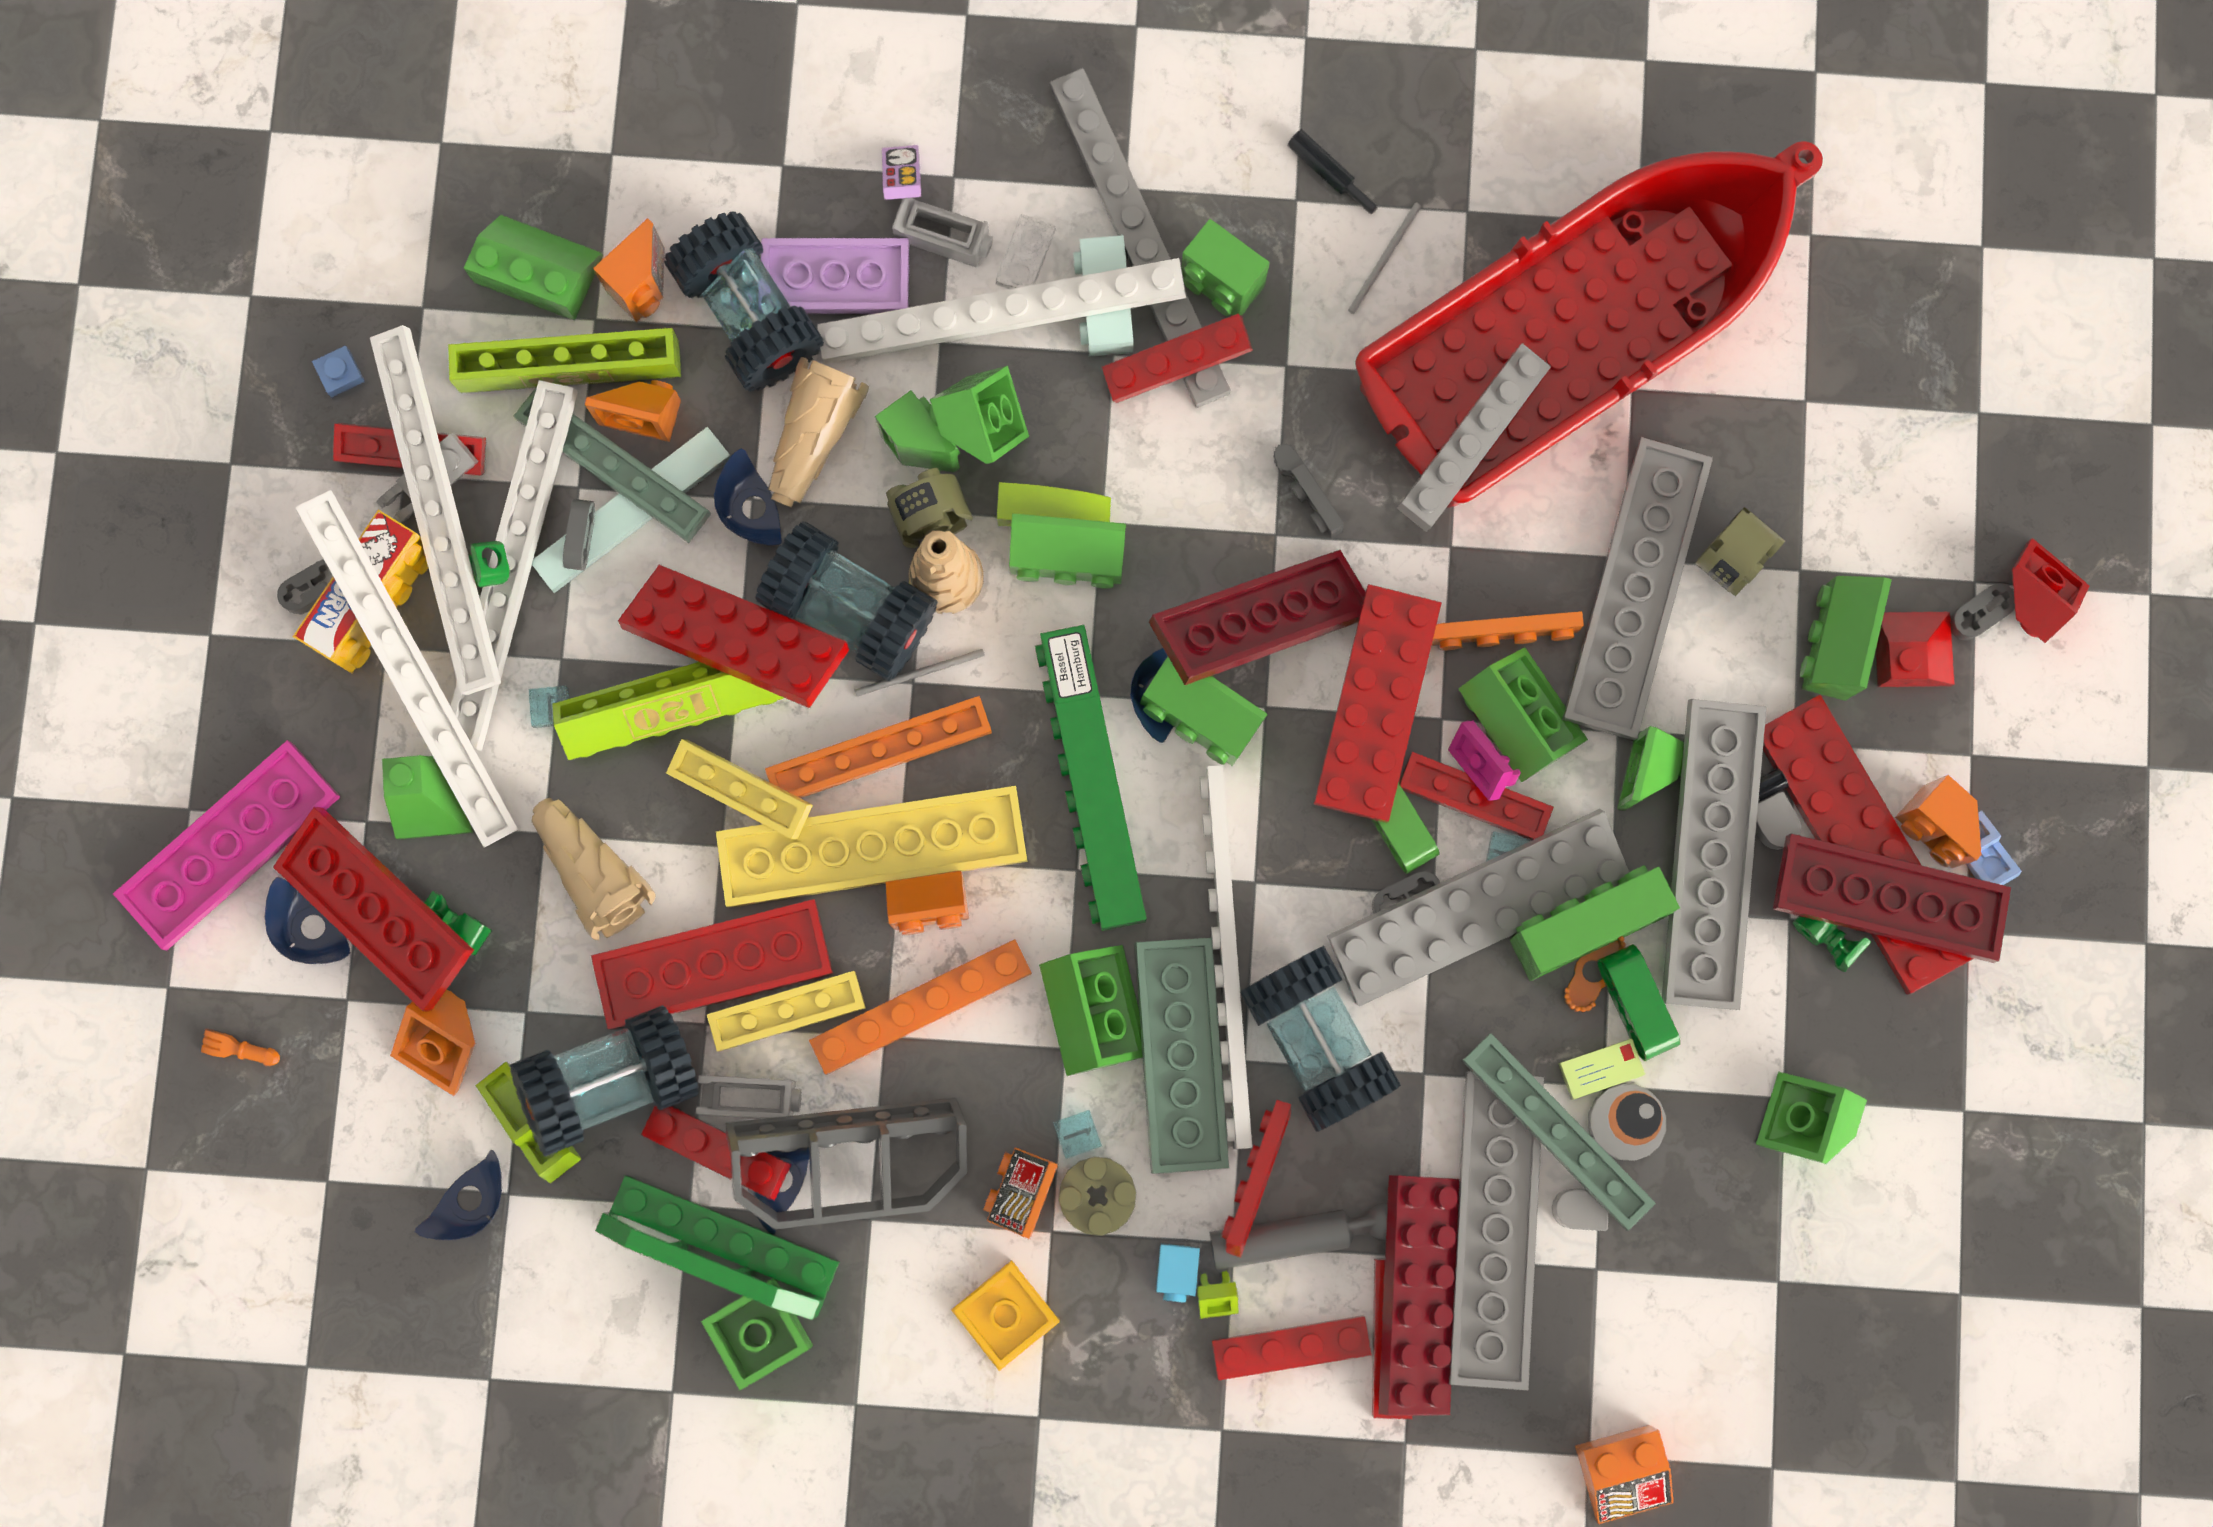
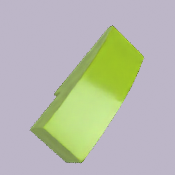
(1050, 502)
(503, 1101)

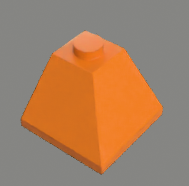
(637, 409)
(436, 1042)

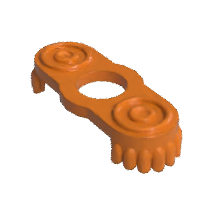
(1581, 993)

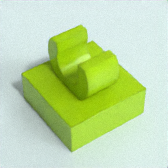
(1217, 1298)

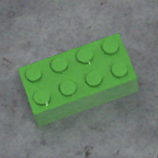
(1600, 920)

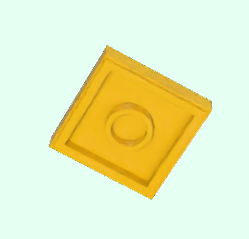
(1005, 1315)

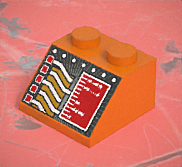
(635, 272)
(1021, 1192)
(1626, 1473)

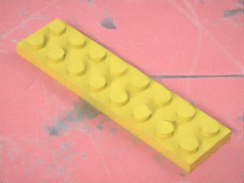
(872, 847)

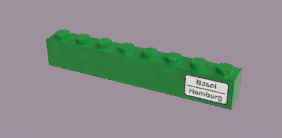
(1092, 778)

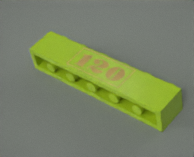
(564, 360)
(651, 708)

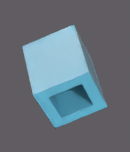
(1177, 1271)

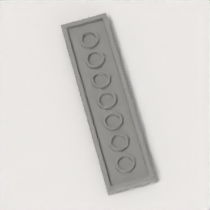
(1637, 589)
(1714, 854)
(1476, 907)
(1494, 1244)

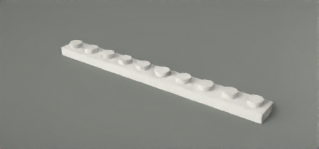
(1002, 310)
(435, 510)
(519, 533)
(406, 667)
(1226, 973)

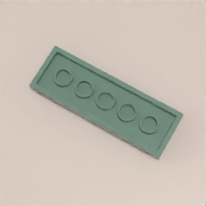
(1181, 1055)

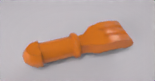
(225, 1045)

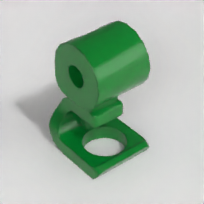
(483, 574)
(465, 925)
(1842, 950)

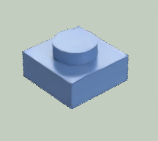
(338, 371)

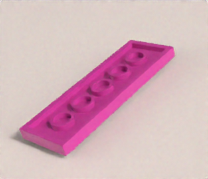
(225, 846)

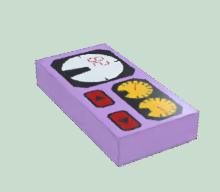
(901, 172)

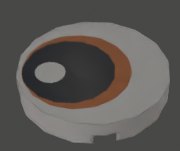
(1627, 1122)

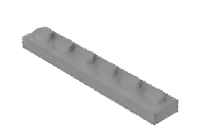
(1473, 437)

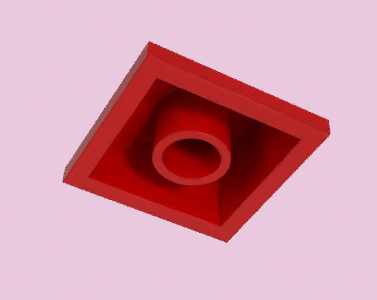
(2045, 592)
(1915, 650)

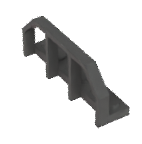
(845, 1126)

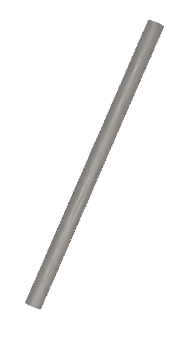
(1384, 258)
(920, 672)

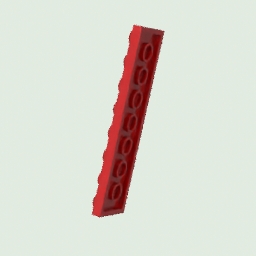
(1847, 811)

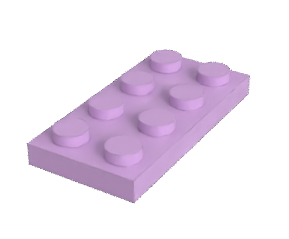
(840, 273)

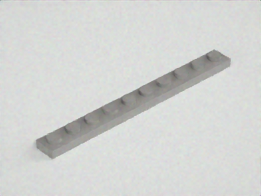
(1129, 215)

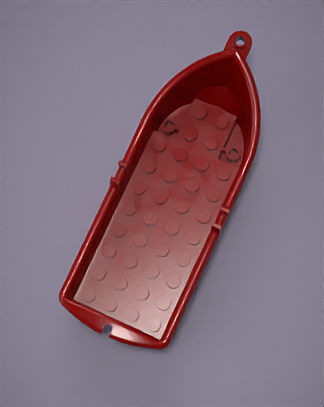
(1595, 295)

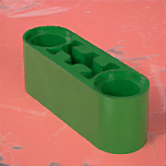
(1638, 1002)

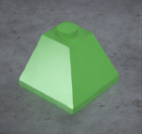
(1652, 765)
(421, 799)
(1810, 1118)

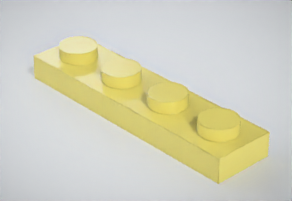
(739, 789)
(786, 1011)

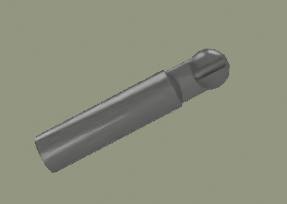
(1300, 1236)

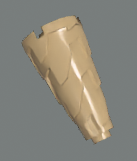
(813, 424)
(947, 572)
(593, 875)

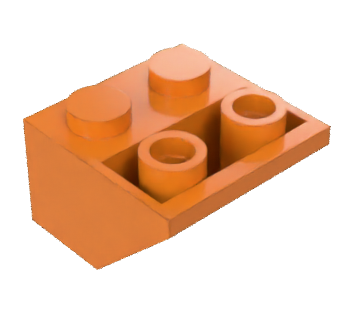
(1945, 821)
(927, 901)

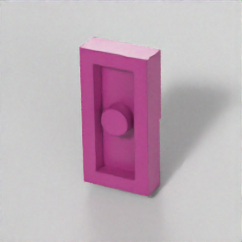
(1482, 761)

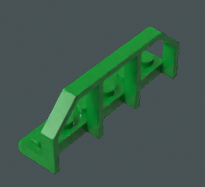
(723, 1237)

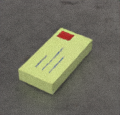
(1601, 1069)

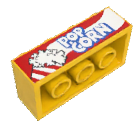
(331, 624)

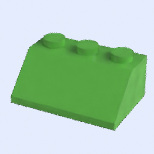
(533, 266)
(981, 414)
(1067, 550)
(1845, 635)
(1203, 713)
(1522, 713)
(1093, 1009)

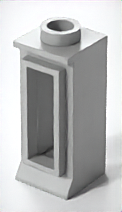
(977, 245)
(789, 1097)

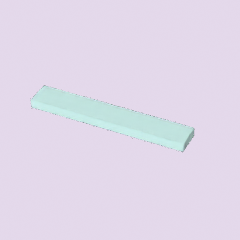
(622, 518)

